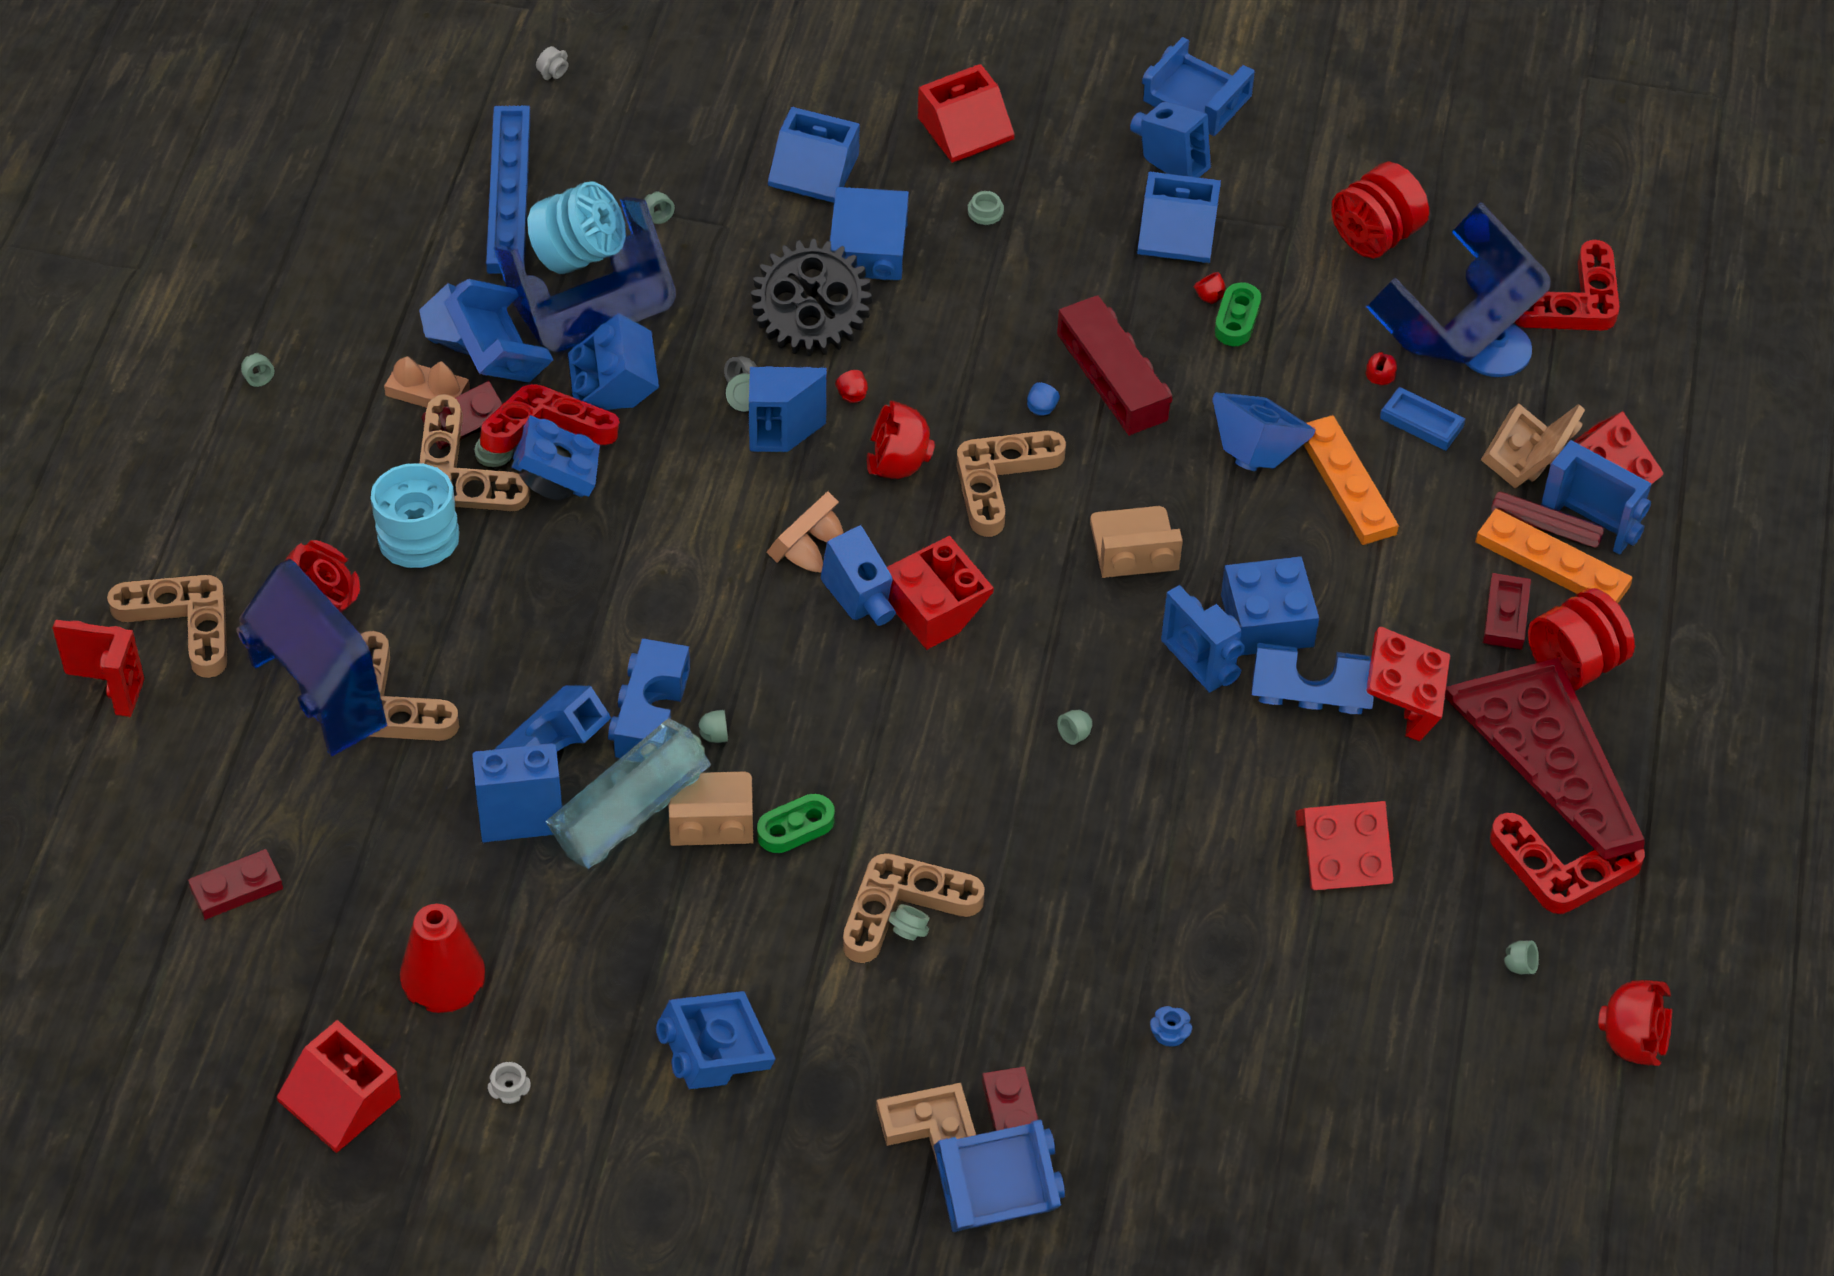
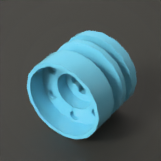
(576, 227)
(415, 515)

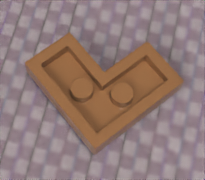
(926, 1113)

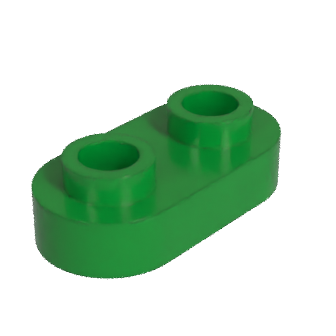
(1237, 314)
(794, 824)

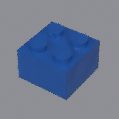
(1271, 603)

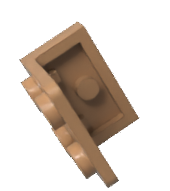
(1527, 445)
(1135, 541)
(713, 810)

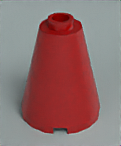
(441, 962)

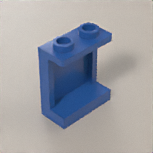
(1197, 85)
(871, 228)
(489, 333)
(1598, 492)
(516, 791)
(999, 1175)

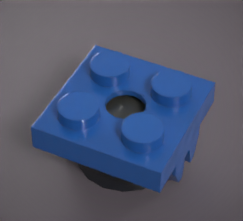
(556, 460)

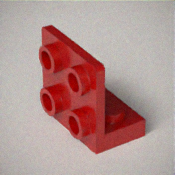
(1621, 444)
(103, 655)
(1409, 677)
(1347, 845)

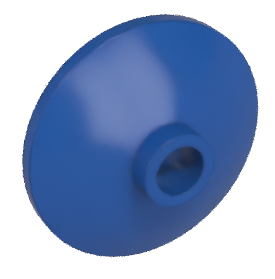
(1505, 355)

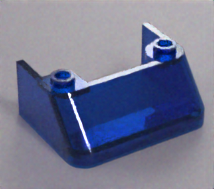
(1501, 275)
(635, 288)
(319, 650)

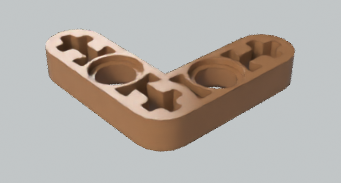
(449, 463)
(986, 471)
(196, 609)
(430, 708)
(891, 890)

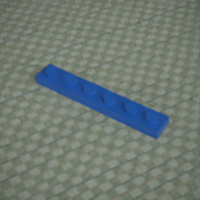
(508, 182)

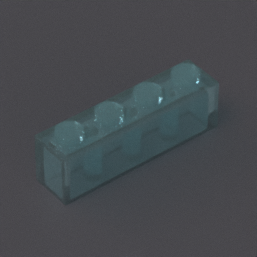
(628, 793)

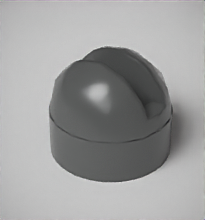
(737, 366)

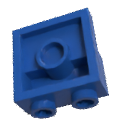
(1202, 639)
(713, 1038)

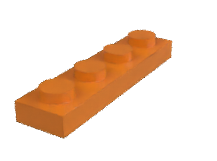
(1349, 482)
(1550, 556)

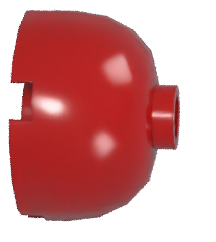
(900, 442)
(327, 571)
(1637, 1021)

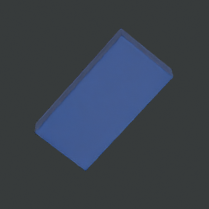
(1422, 418)

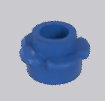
(1167, 1034)

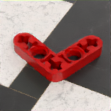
(1584, 304)
(503, 432)
(1554, 873)

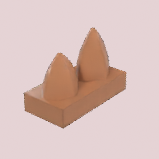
(421, 384)
(798, 545)

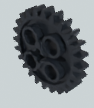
(836, 277)

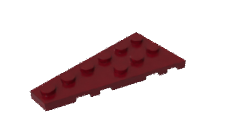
(1547, 738)

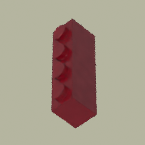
(1114, 365)

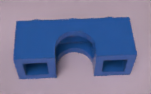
(655, 674)
(1278, 679)
(564, 719)

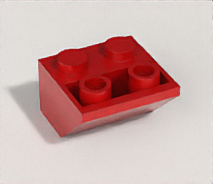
(964, 113)
(937, 591)
(339, 1086)

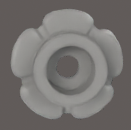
(552, 63)
(508, 1073)

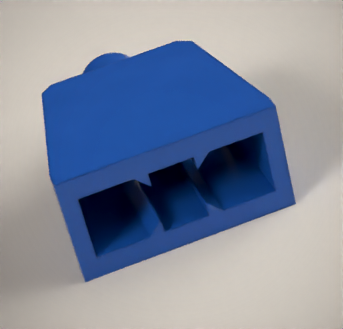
(1175, 139)
(858, 576)

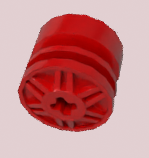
(1380, 209)
(1585, 634)

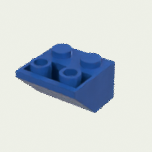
(814, 154)
(1179, 217)
(614, 365)
(785, 406)

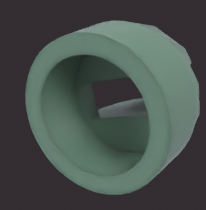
(664, 205)
(264, 366)
(1074, 726)
(714, 727)
(1522, 957)

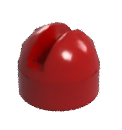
(1211, 288)
(1388, 373)
(852, 386)

